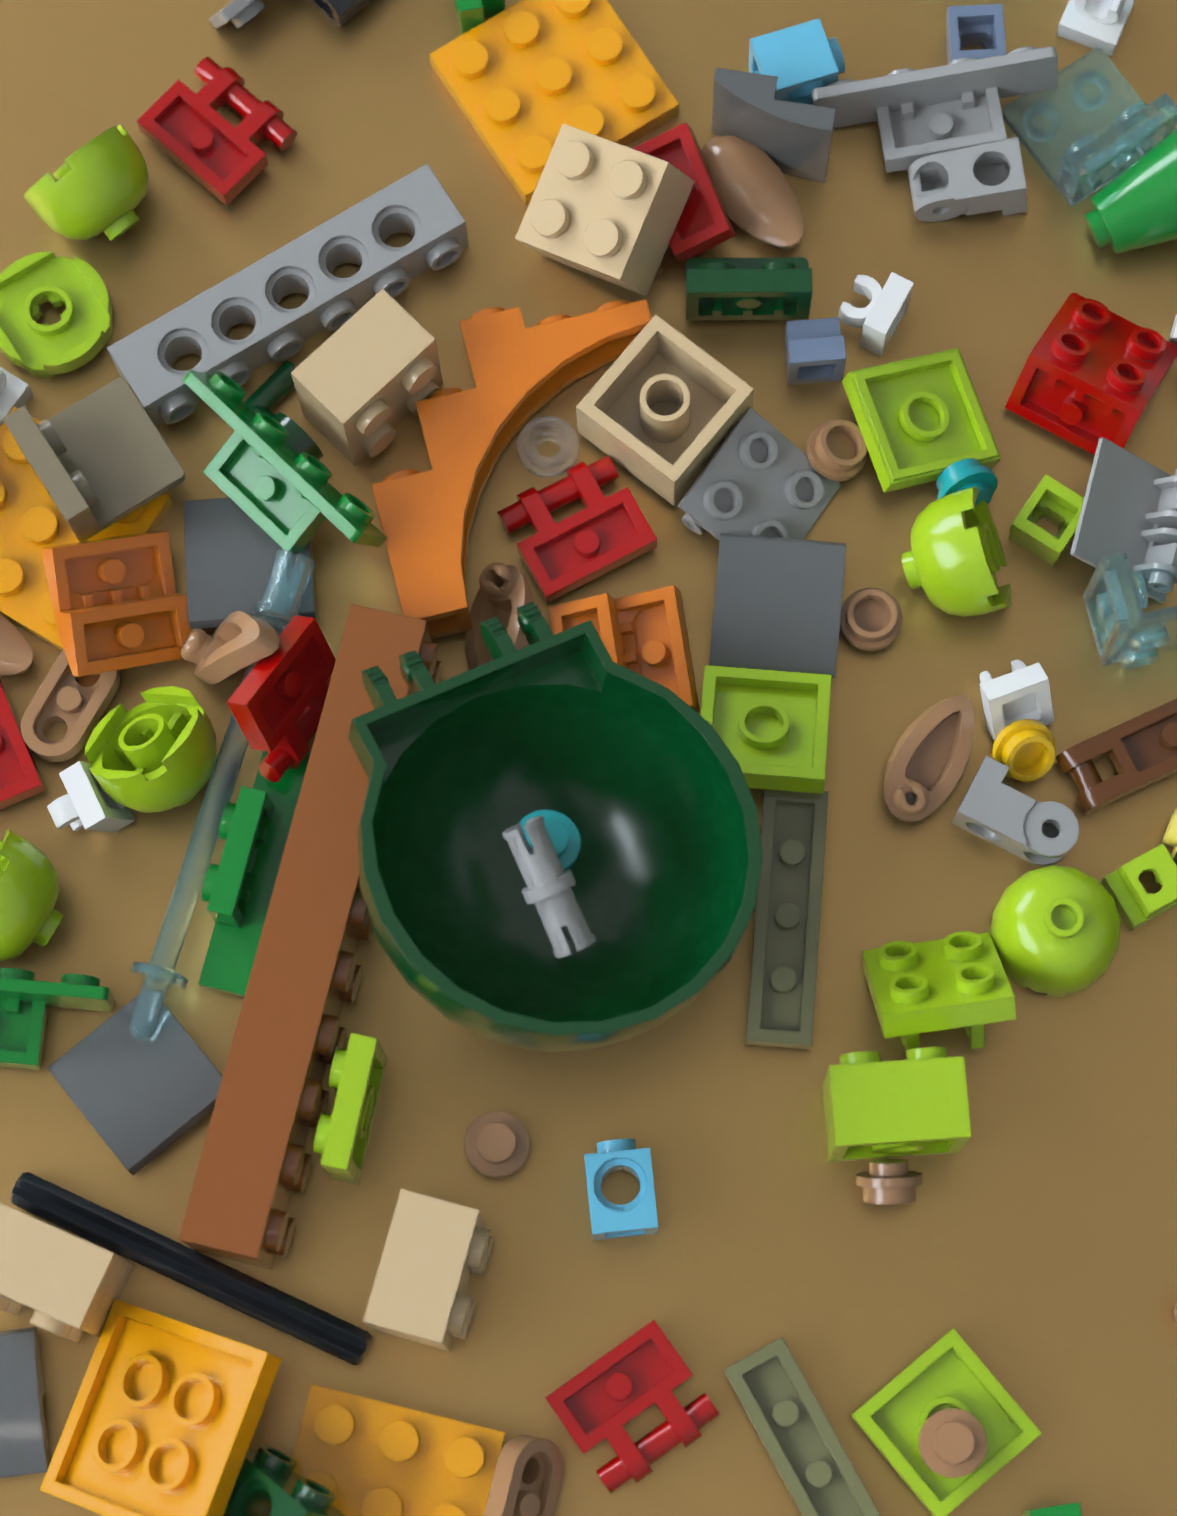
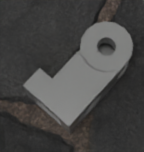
(969, 181)
(1015, 821)

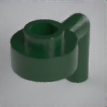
(269, 395)

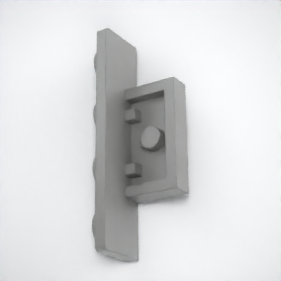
(940, 105)

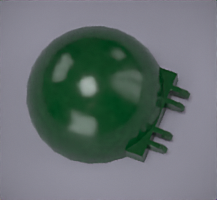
(659, 816)

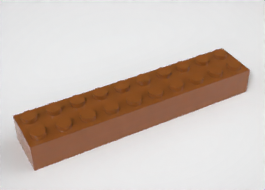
(299, 973)

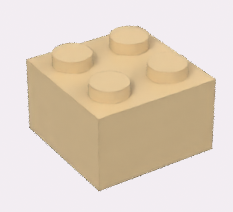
(605, 209)
(368, 378)
(663, 409)
(428, 1271)
(57, 1276)

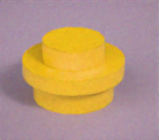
(1026, 749)

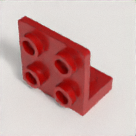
(1091, 375)

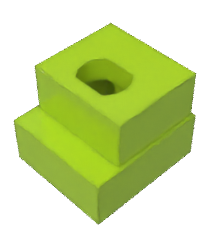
(1056, 504)
(1130, 896)

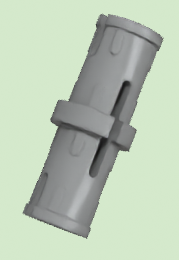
(548, 886)

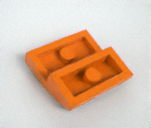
(116, 602)
(639, 633)

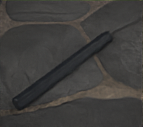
(191, 1268)

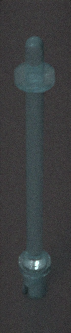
(278, 608)

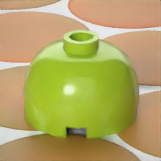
(94, 188)
(957, 556)
(154, 752)
(26, 896)
(1056, 930)

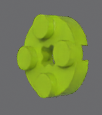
(83, 325)

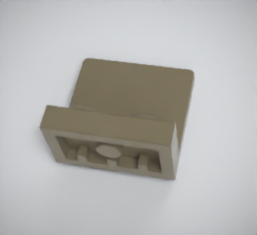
(97, 457)

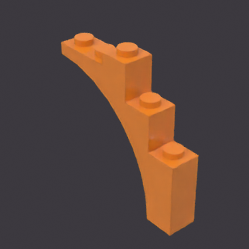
(467, 430)

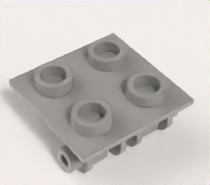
(757, 486)
(1131, 511)

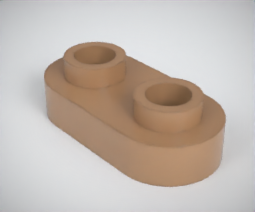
(65, 701)
(526, 1478)

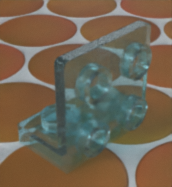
(1088, 125)
(1117, 619)

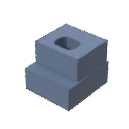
(975, 27)
(814, 351)

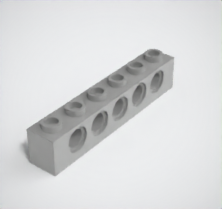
(303, 266)

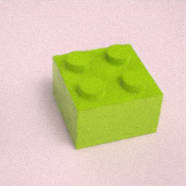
(896, 1105)

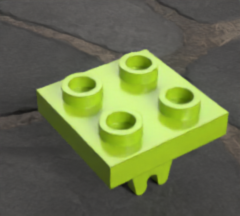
(938, 987)

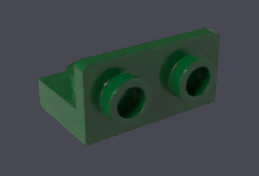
(748, 288)

